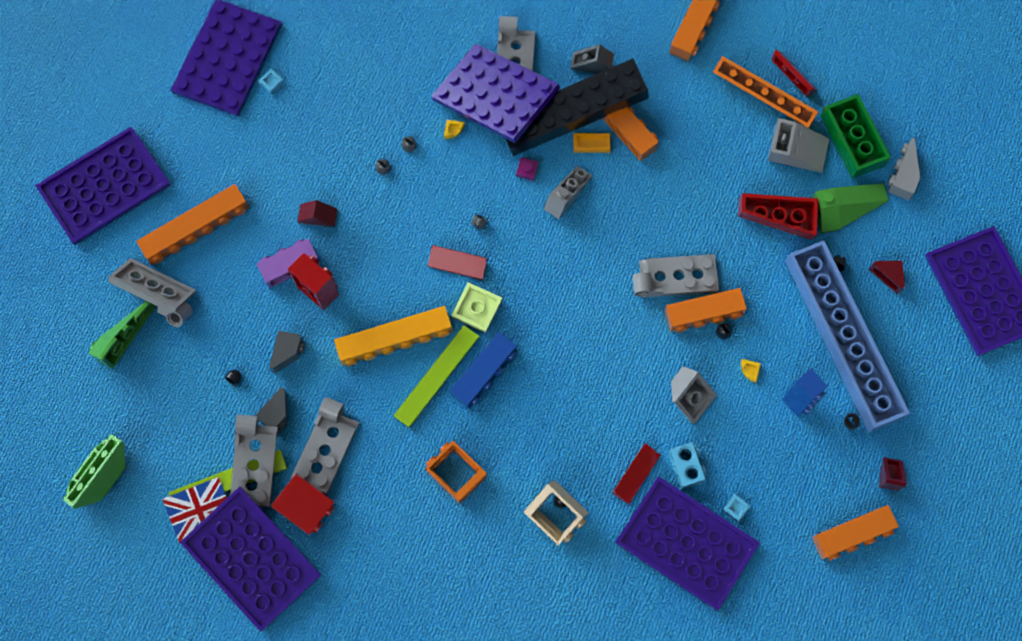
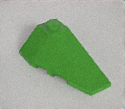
(847, 204)
(115, 341)

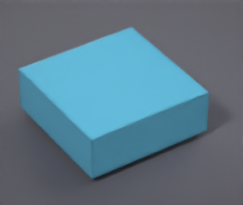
(271, 81)
(736, 508)

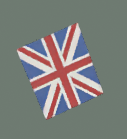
(193, 505)

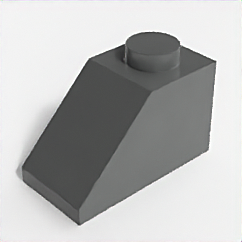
(592, 59)
(286, 350)
(275, 411)

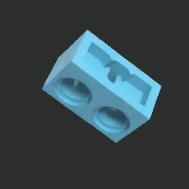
(682, 466)

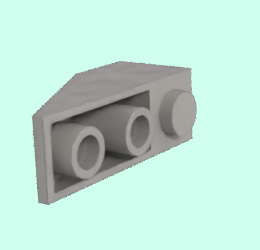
(907, 174)
(566, 192)

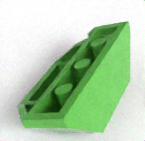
(96, 473)

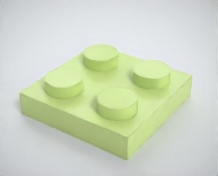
(476, 307)

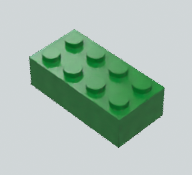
(855, 136)

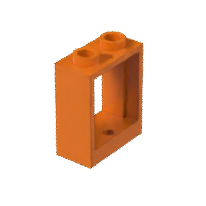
(433, 463)

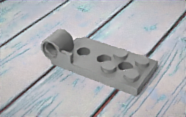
(510, 35)
(647, 286)
(171, 306)
(328, 417)
(245, 431)

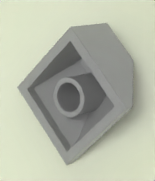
(691, 393)

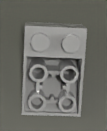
(798, 146)

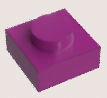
(527, 169)

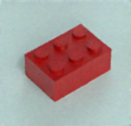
(313, 280)

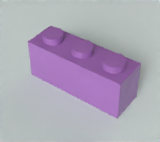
(275, 268)

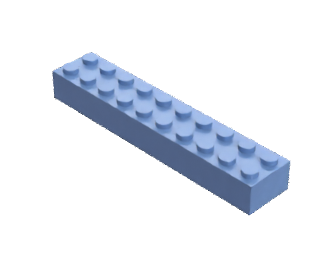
(846, 336)

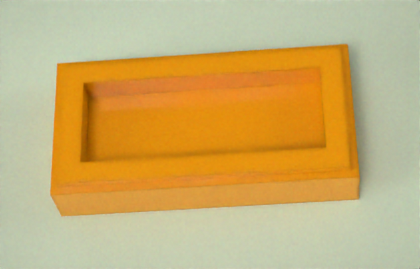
(591, 143)

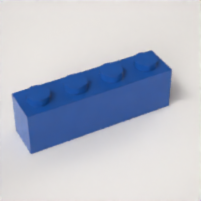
(483, 370)
(805, 393)

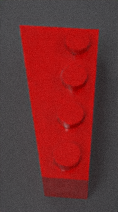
(783, 213)

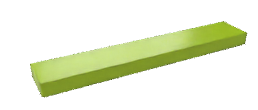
(436, 376)
(226, 476)

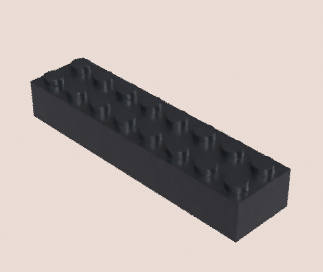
(584, 104)

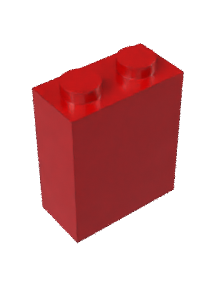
(303, 504)

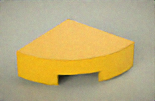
(453, 129)
(750, 369)

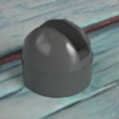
(406, 146)
(380, 169)
(479, 220)

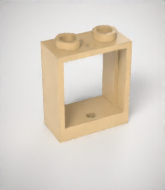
(545, 524)

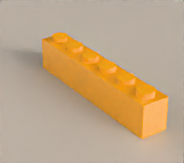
(393, 336)

